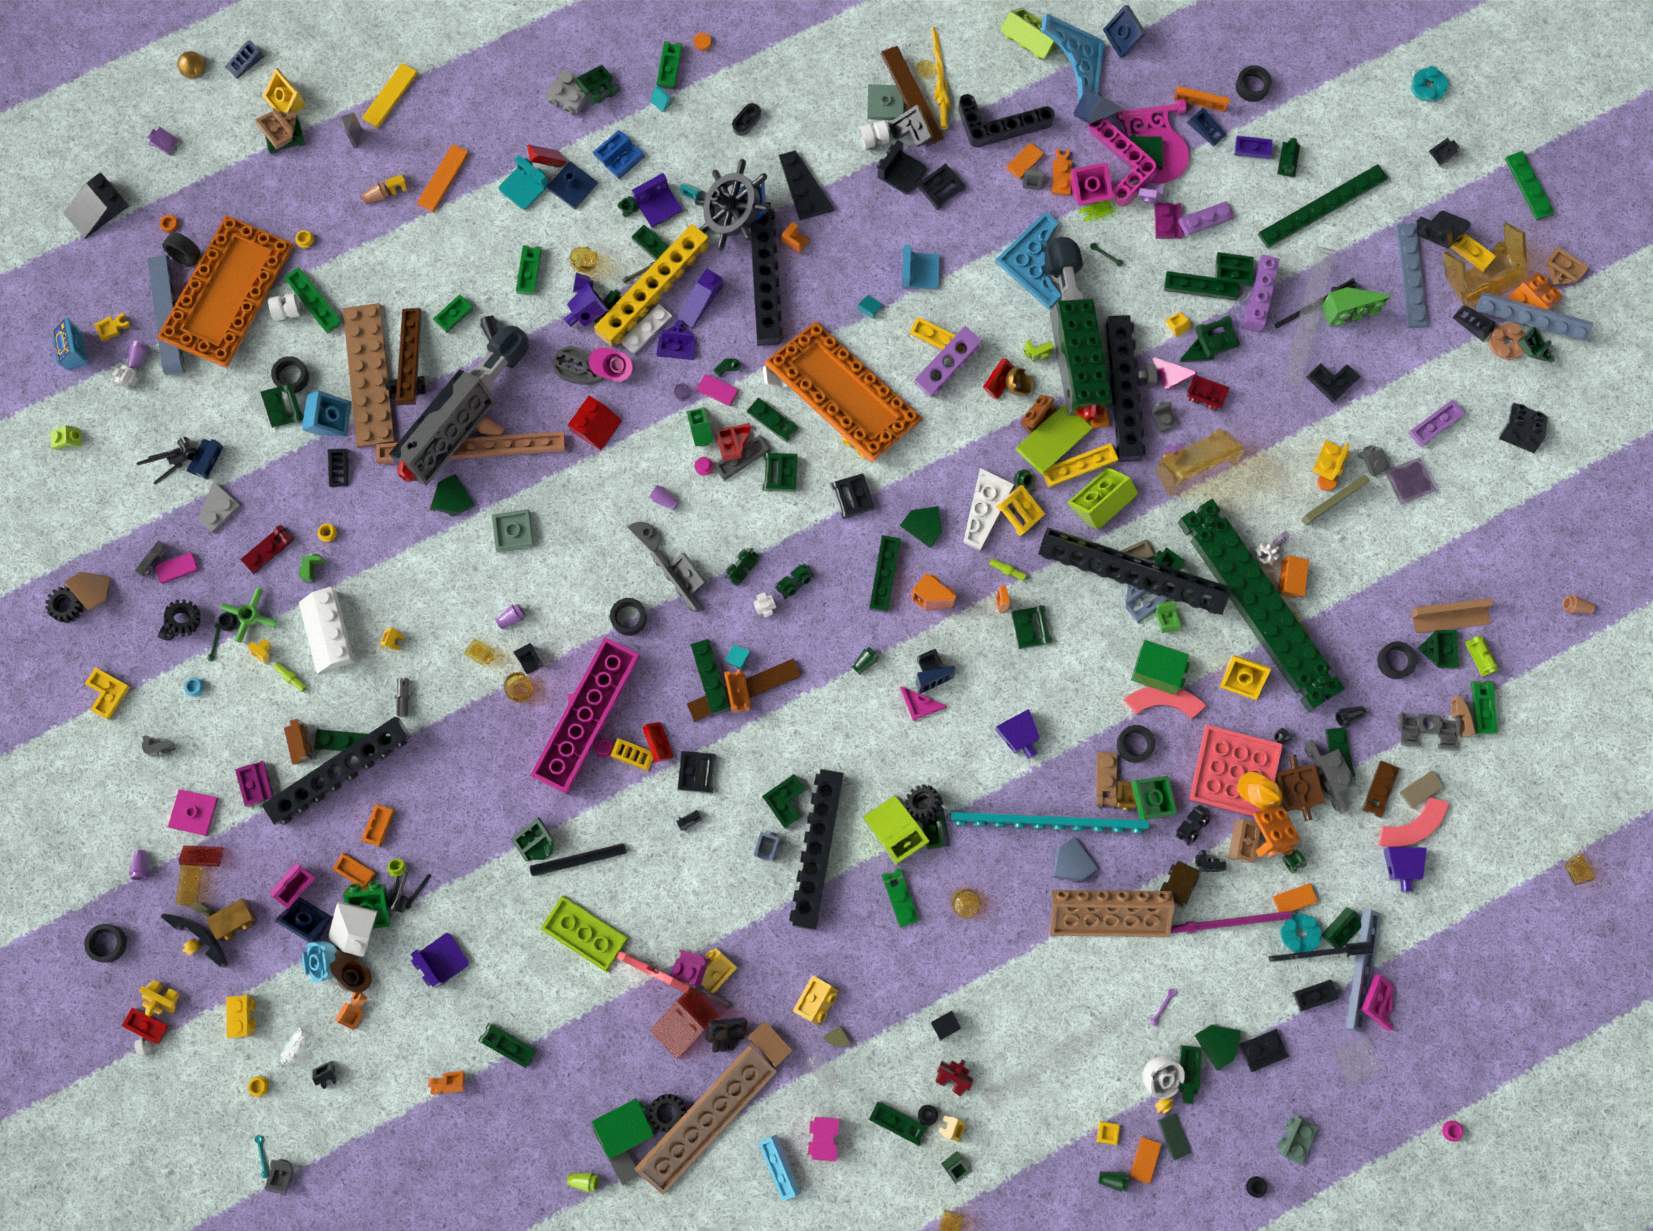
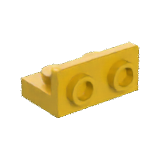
(1330, 460)
(717, 970)
(816, 1001)
(239, 1016)

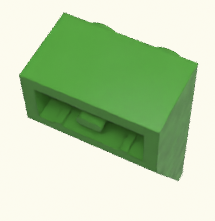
(1353, 303)

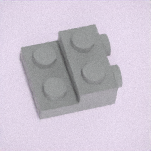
(566, 93)

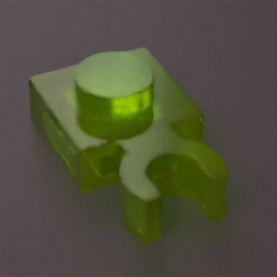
(1097, 209)

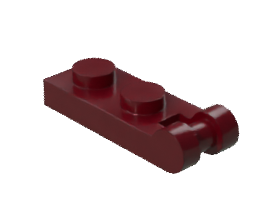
(266, 549)

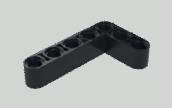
(1001, 125)

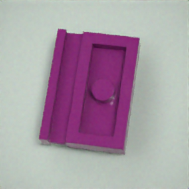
(1166, 220)
(254, 783)
(689, 968)

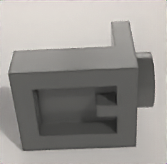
(1163, 416)

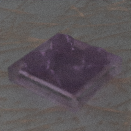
(1410, 481)

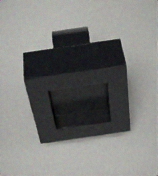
(324, 1073)

